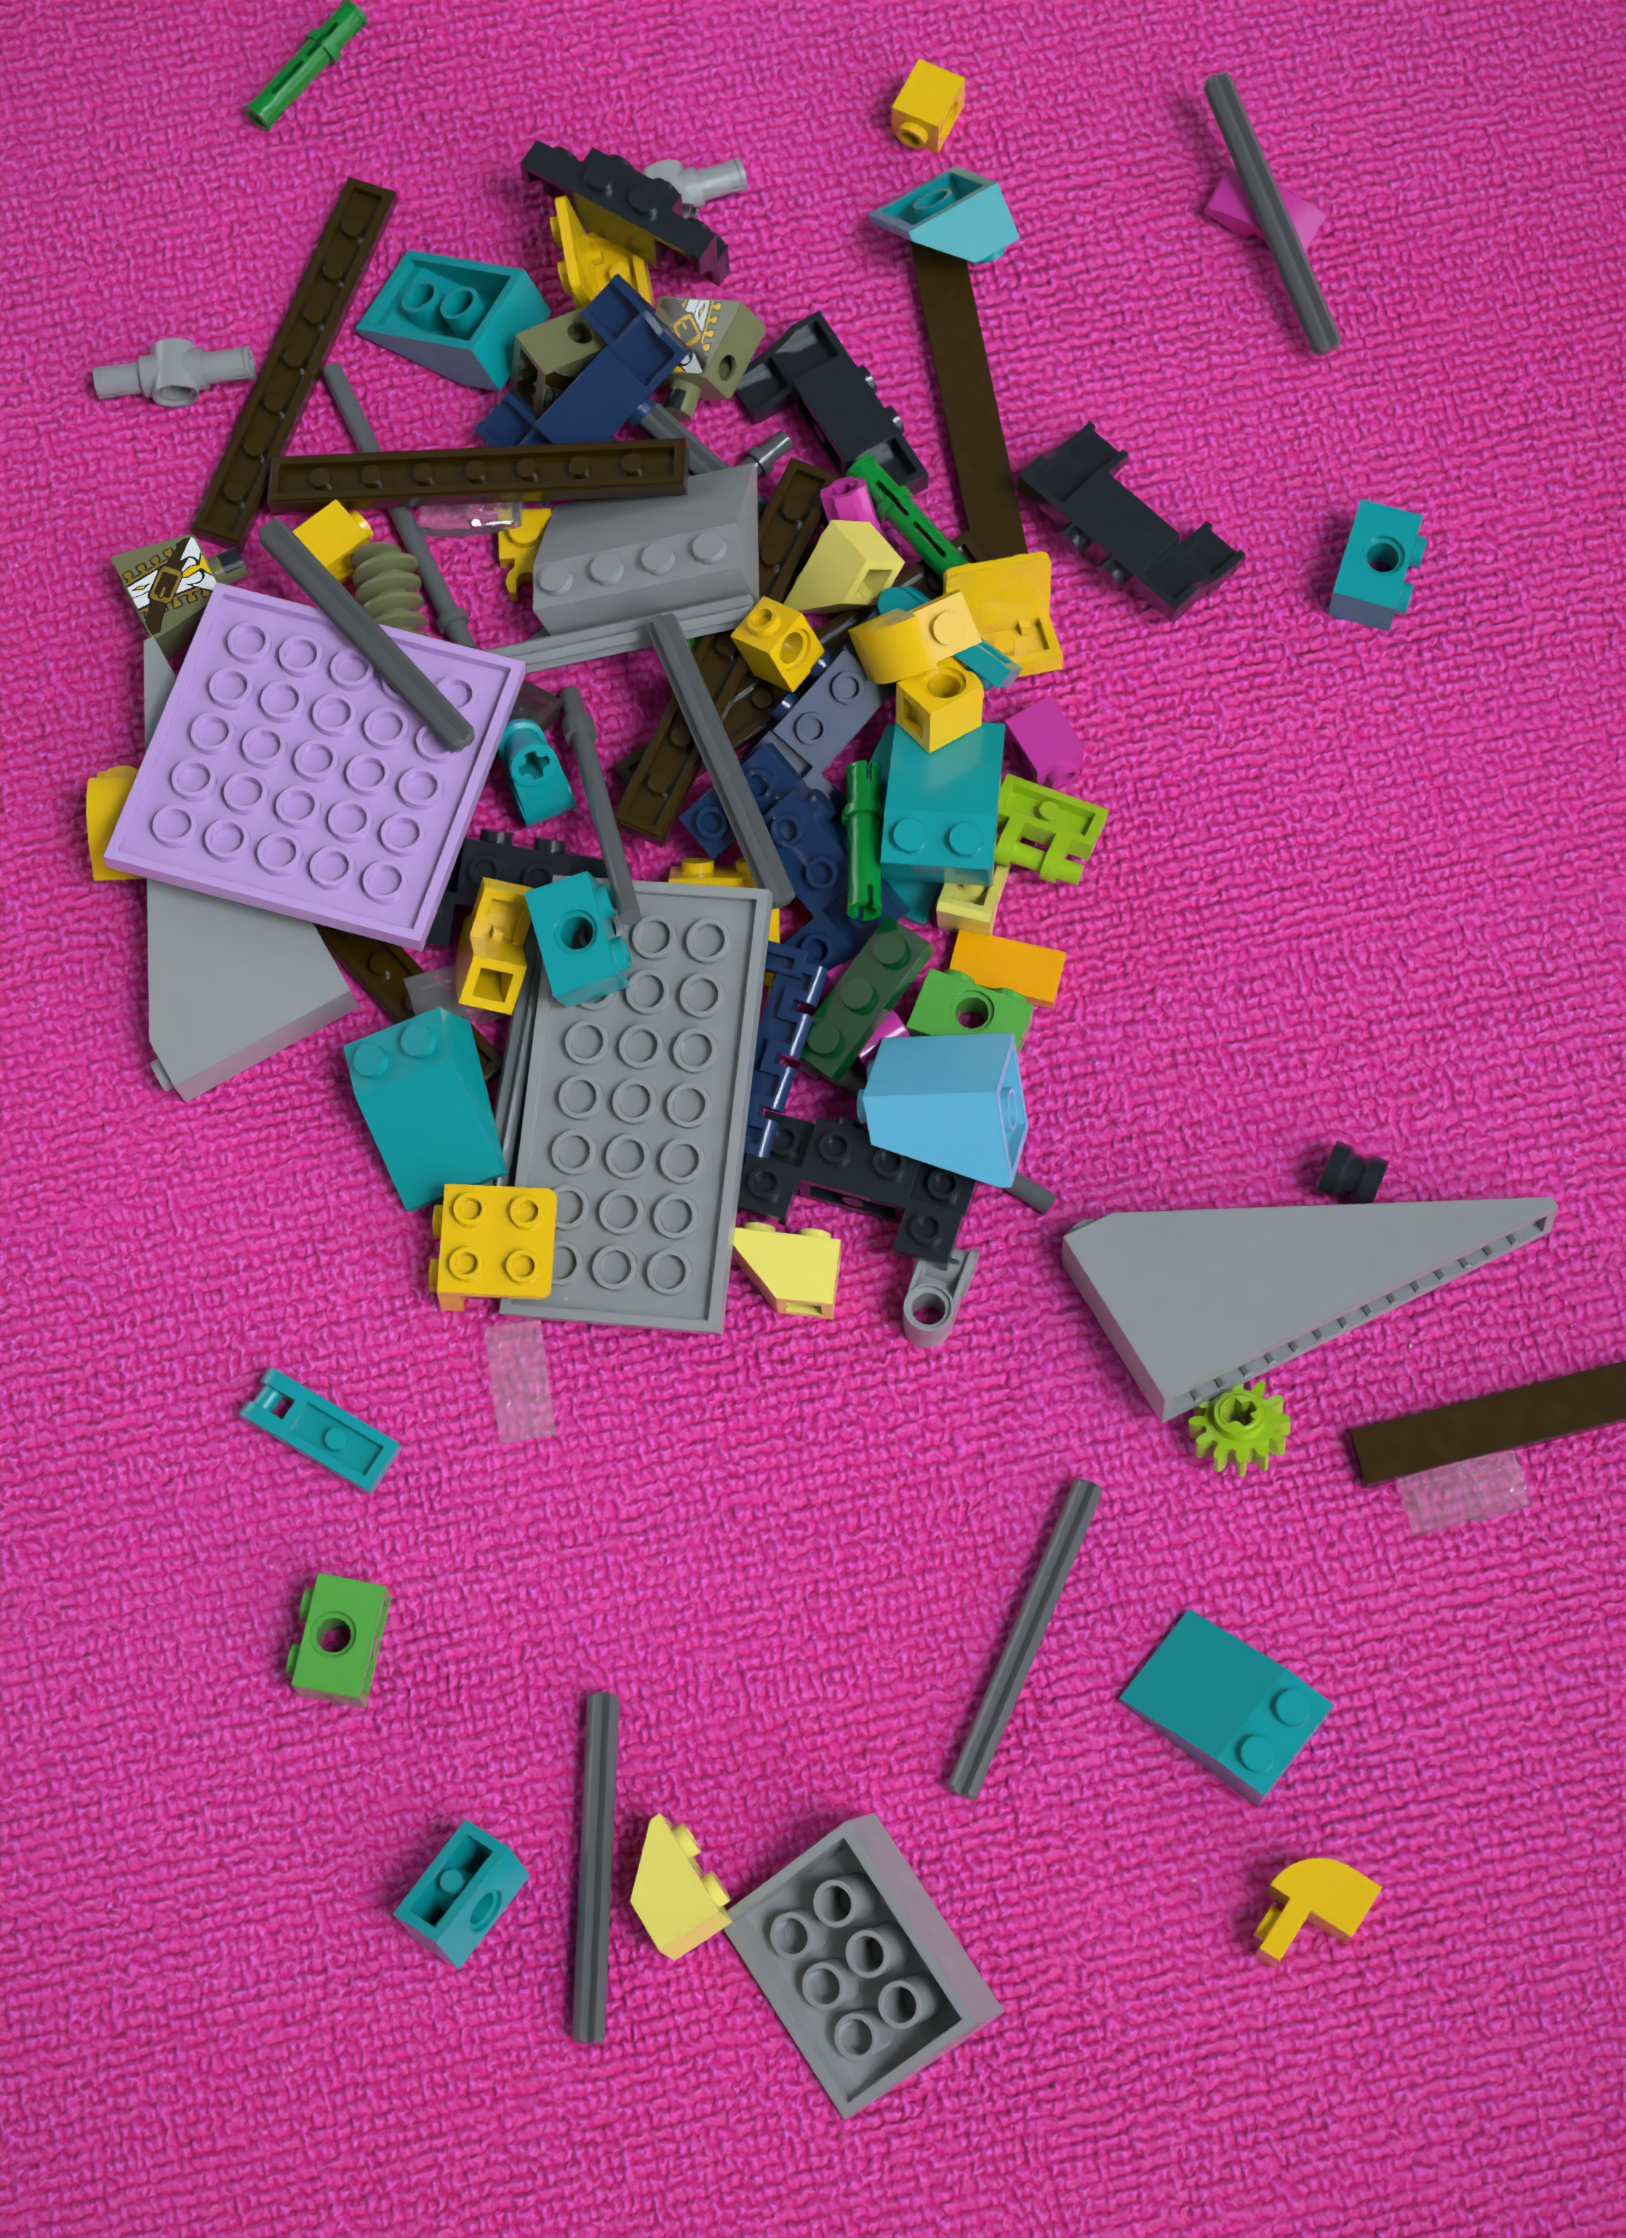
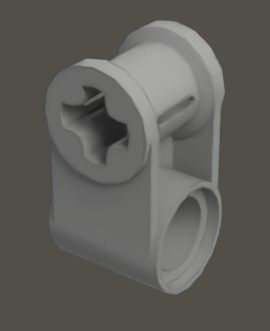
(938, 1290)

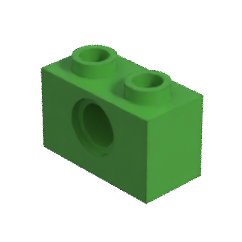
(953, 993)
(347, 1674)

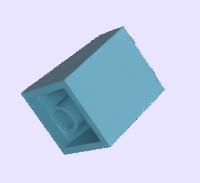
(949, 1103)

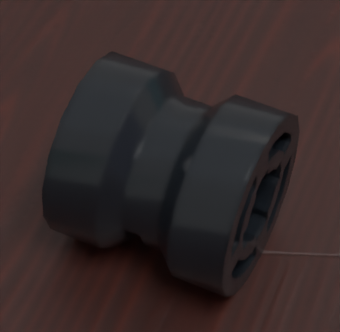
(1352, 1175)

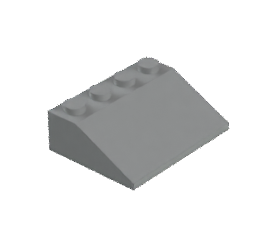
(648, 552)
(860, 1964)

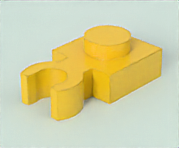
(520, 547)

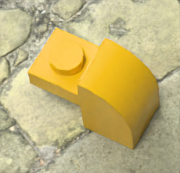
(913, 641)
(103, 808)
(491, 947)
(1315, 1891)

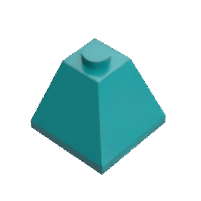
(953, 215)

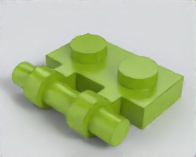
(1049, 819)

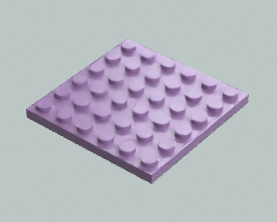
(305, 774)

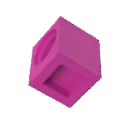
(1044, 744)

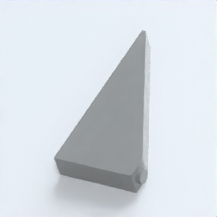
(225, 974)
(1241, 1290)

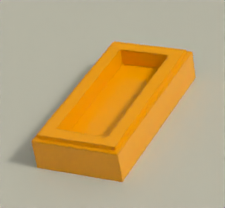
(1010, 965)

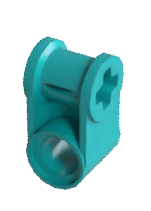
(533, 773)

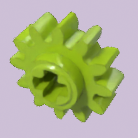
(1240, 1428)

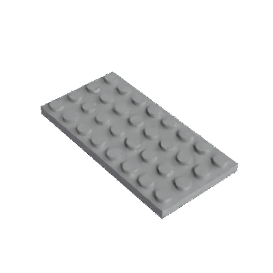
(646, 1114)

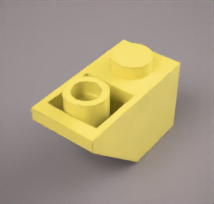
(845, 570)
(790, 1270)
(673, 1893)

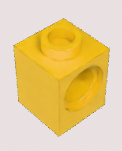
(928, 106)
(334, 537)
(777, 644)
(939, 704)

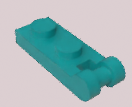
(982, 659)
(321, 1431)

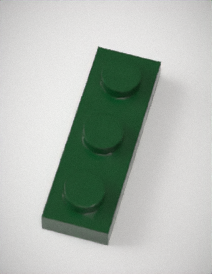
(864, 997)

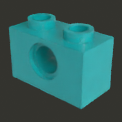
(1382, 536)
(557, 915)
(462, 1894)

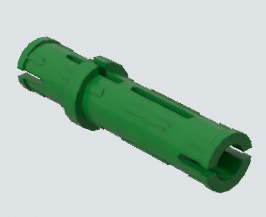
(320, 49)
(914, 522)
(863, 821)

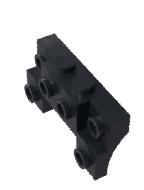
(628, 207)
(833, 399)
(1121, 533)
(498, 858)
(843, 1169)

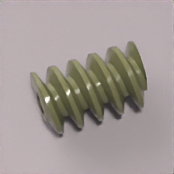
(388, 586)

